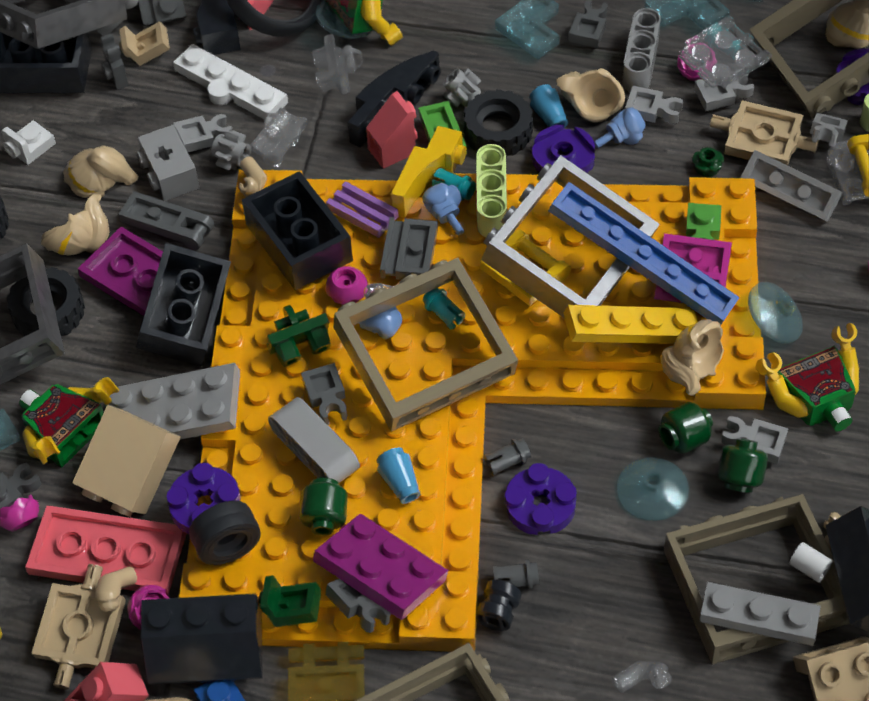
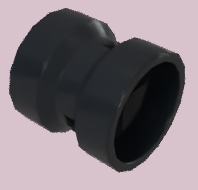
(498, 606)

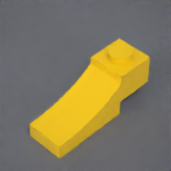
(443, 152)

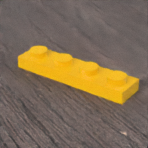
(627, 323)

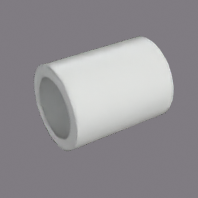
(810, 562)

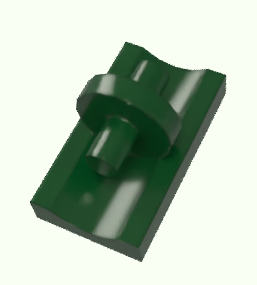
(284, 342)

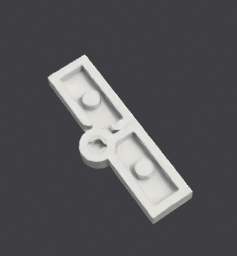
(229, 82)

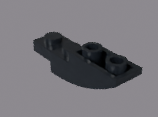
(407, 78)

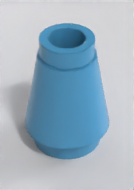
(547, 105)
(399, 474)

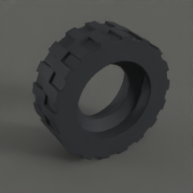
(504, 104)
(67, 315)

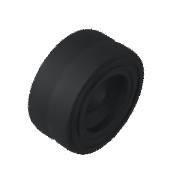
(224, 532)

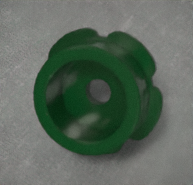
(707, 162)

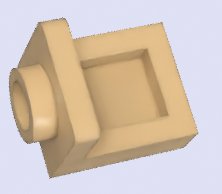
(145, 44)

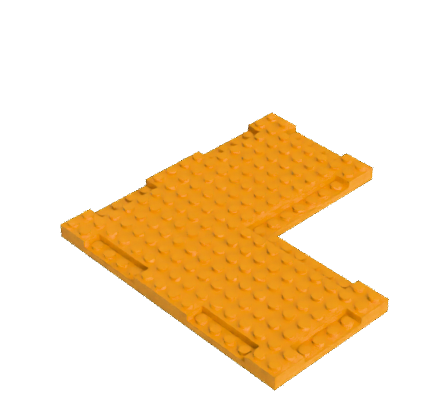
(449, 442)

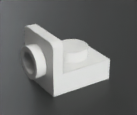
(28, 142)

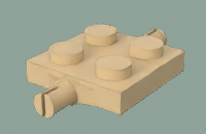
(763, 130)
(75, 628)

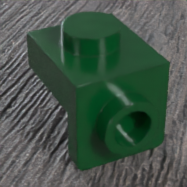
(289, 603)

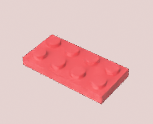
(76, 538)

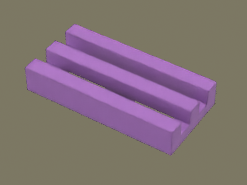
(366, 207)

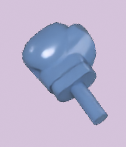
(624, 127)
(443, 204)
(384, 324)

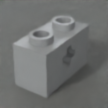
(168, 163)

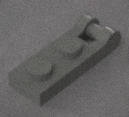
(166, 219)

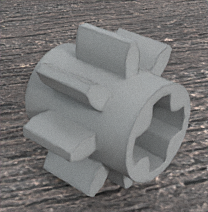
(461, 87)
(230, 149)

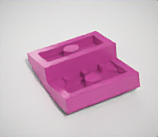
(705, 254)

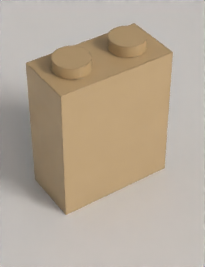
(125, 461)

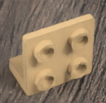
(838, 671)

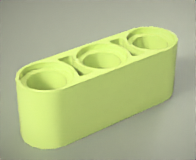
(491, 188)

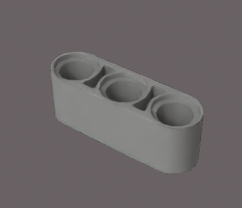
(641, 49)
(313, 441)

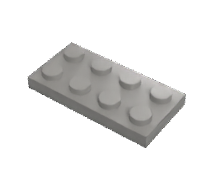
(185, 402)

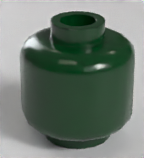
(685, 427)
(742, 465)
(323, 506)

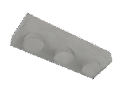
(792, 185)
(760, 613)

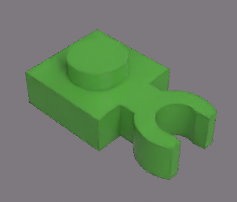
(703, 221)

